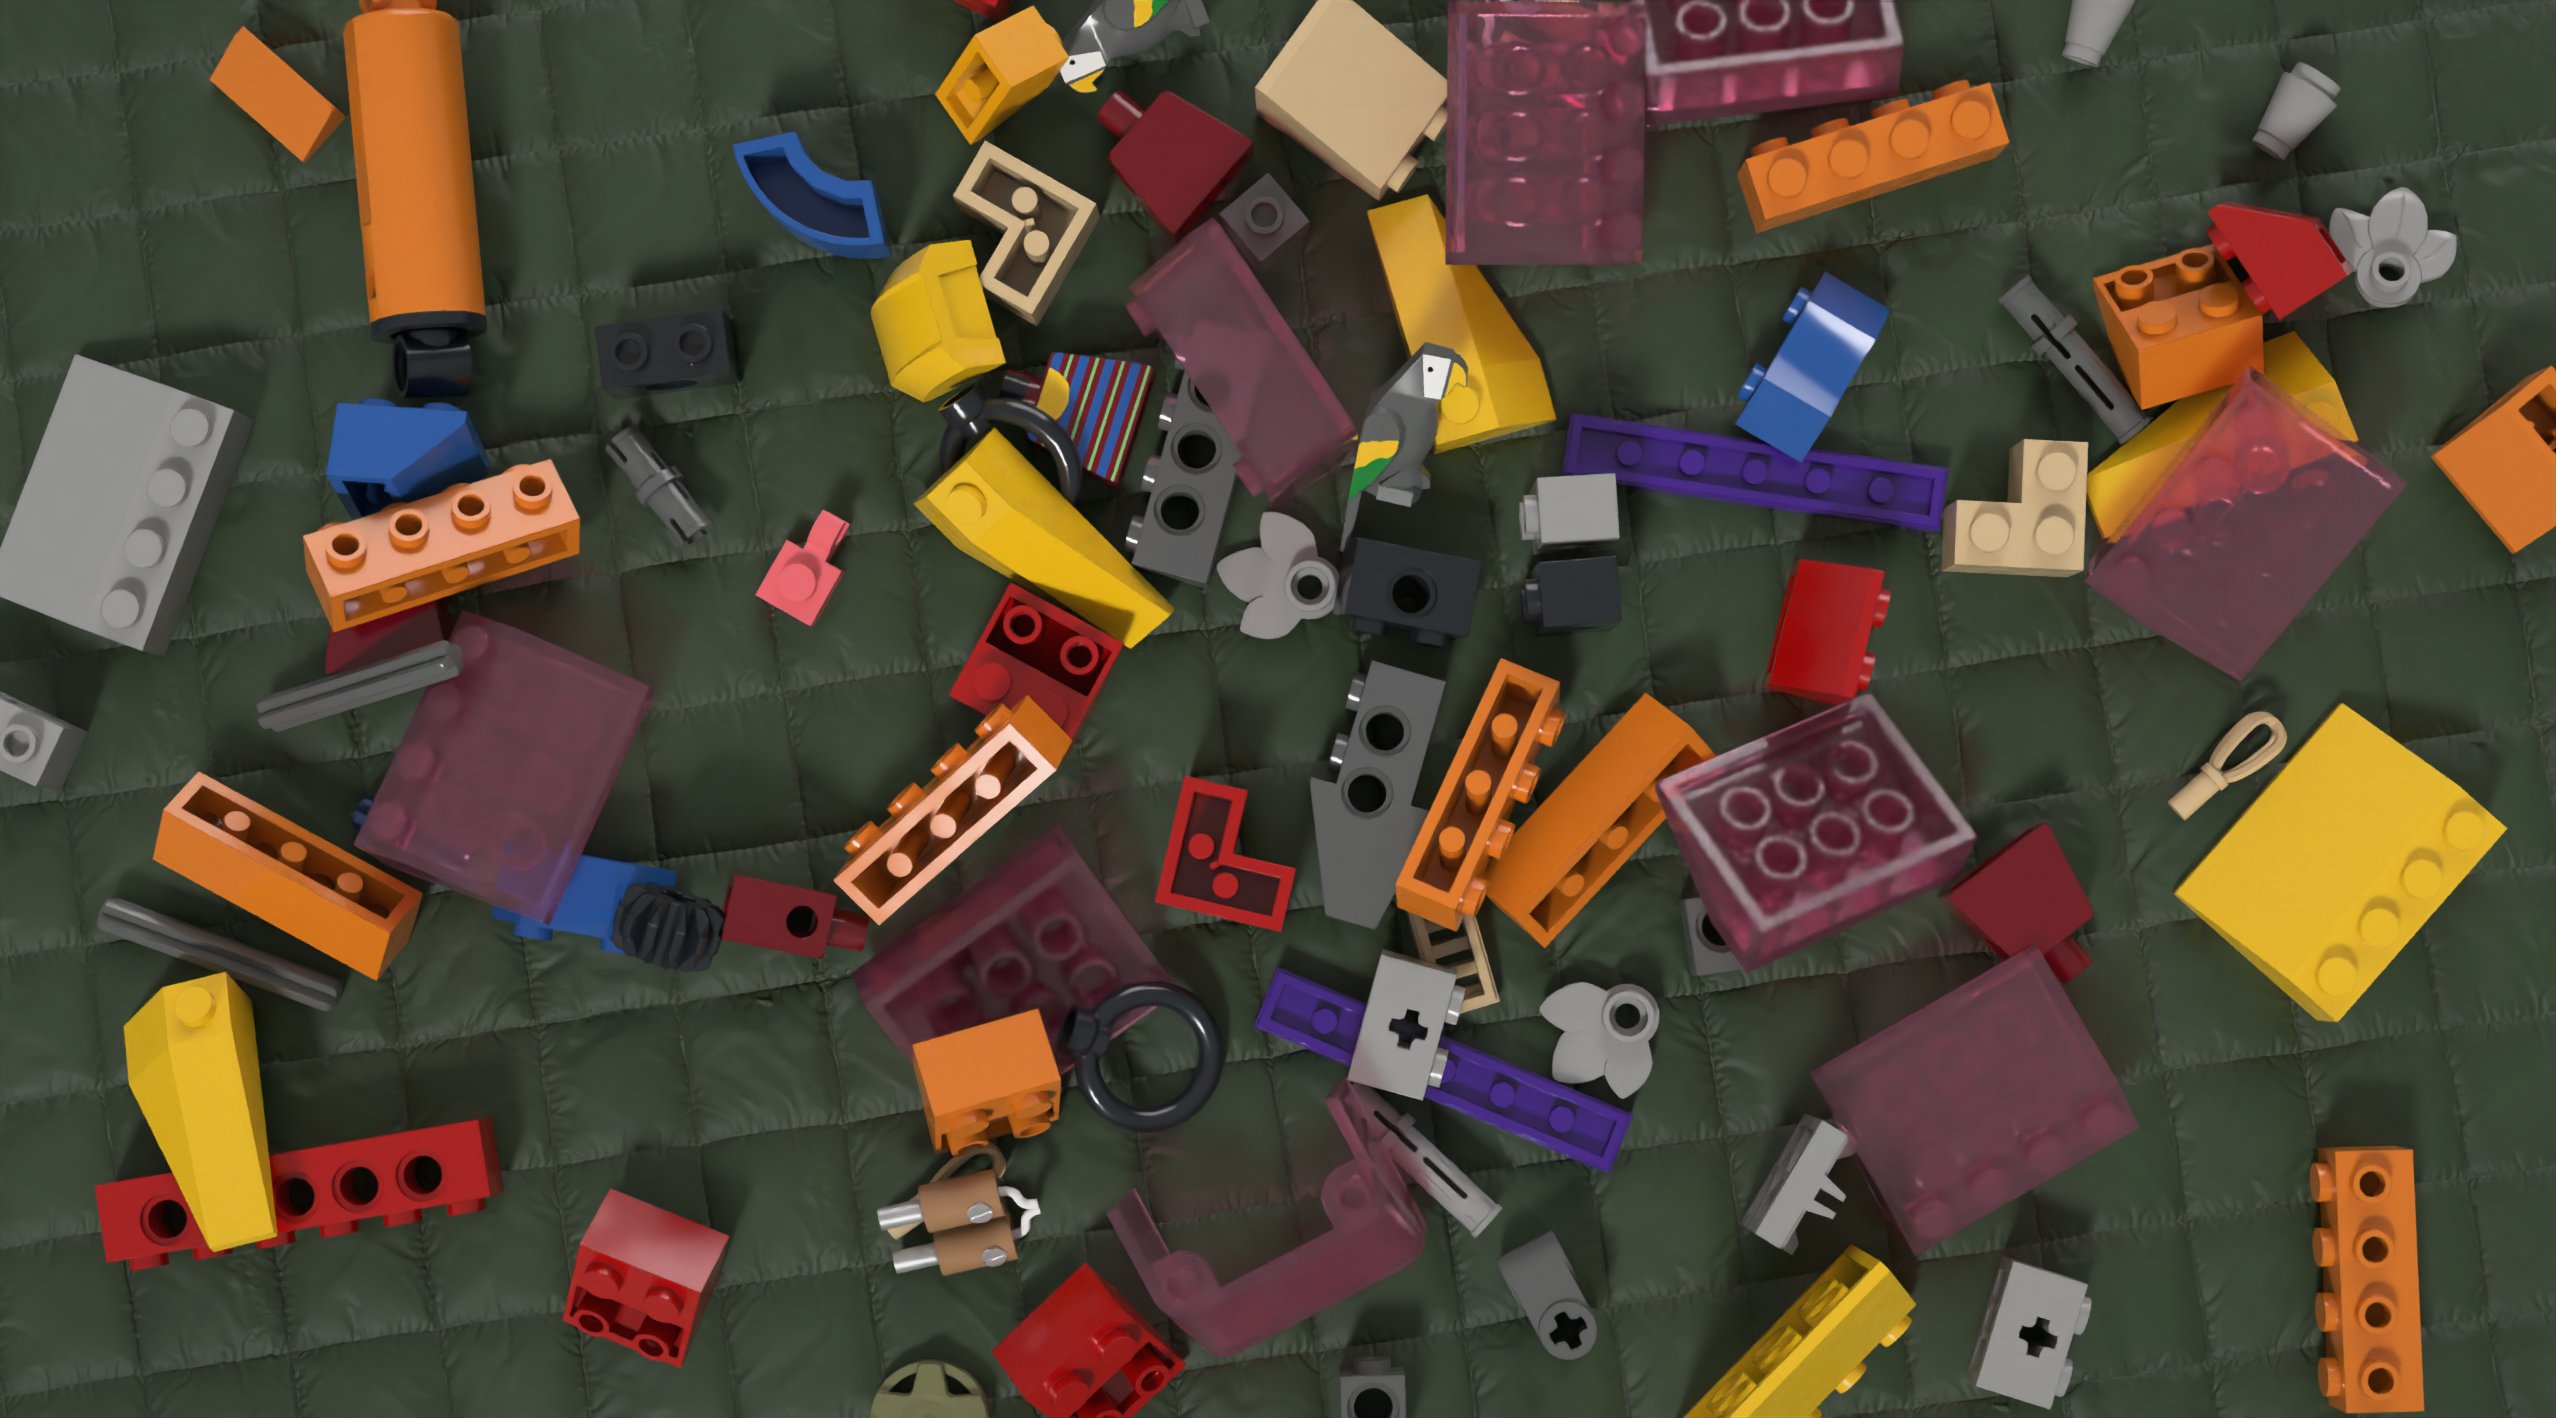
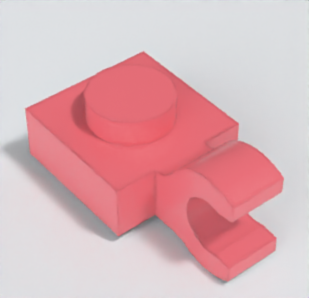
(803, 578)

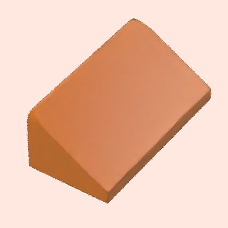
(275, 95)

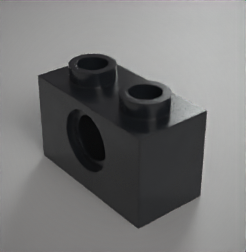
(667, 354)
(1444, 585)
(1572, 596)

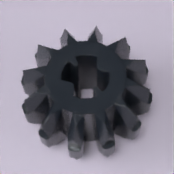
(667, 927)

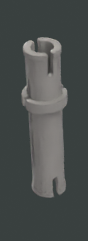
(1427, 1164)

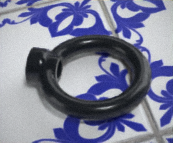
(974, 411)
(1087, 1035)

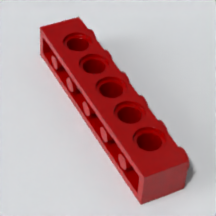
(465, 1150)

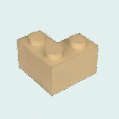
(1040, 225)
(2038, 526)

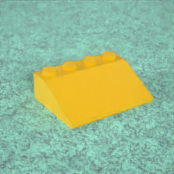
(2339, 863)
(1814, 1344)

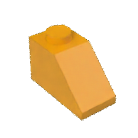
(1001, 72)

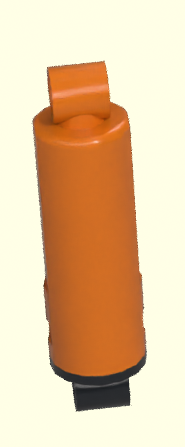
(416, 192)

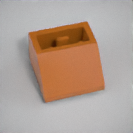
(2179, 325)
(2509, 461)
(988, 1083)

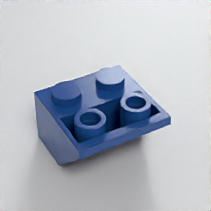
(400, 453)

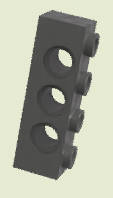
(1190, 552)

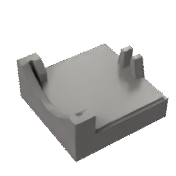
(1795, 1183)

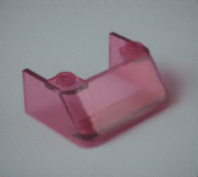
(1244, 364)
(1372, 1238)

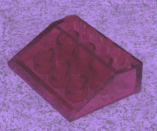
(1766, 56)
(1545, 132)
(2243, 526)
(505, 769)
(1813, 830)
(1013, 943)
(1974, 1100)

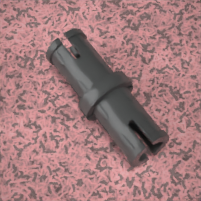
(659, 486)

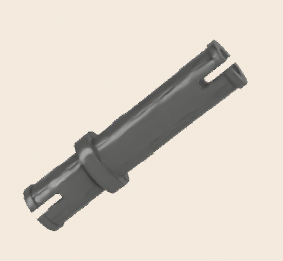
(2074, 358)

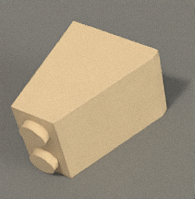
(1354, 96)

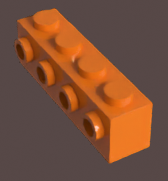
(1871, 157)
(441, 544)
(1479, 794)
(953, 810)
(1590, 819)
(287, 875)
(2368, 1279)

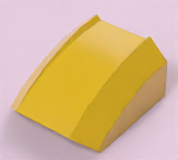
(935, 322)

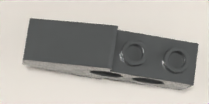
(1367, 850)

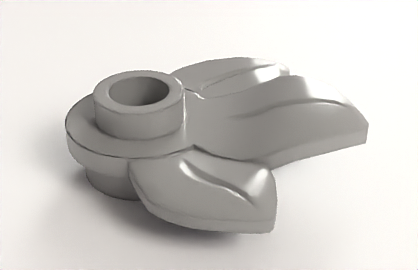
(2396, 239)
(1271, 575)
(1595, 1042)

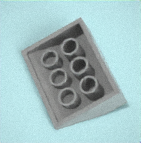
(120, 504)

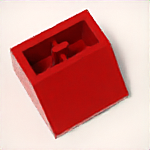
(2283, 252)
(1826, 631)
(1038, 654)
(644, 1278)
(1087, 1353)

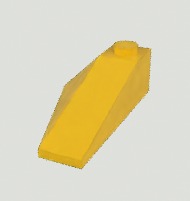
(1460, 312)
(2133, 468)
(1024, 528)
(202, 1096)

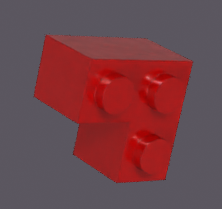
(1204, 871)

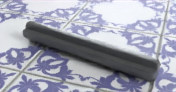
(360, 686)
(220, 954)

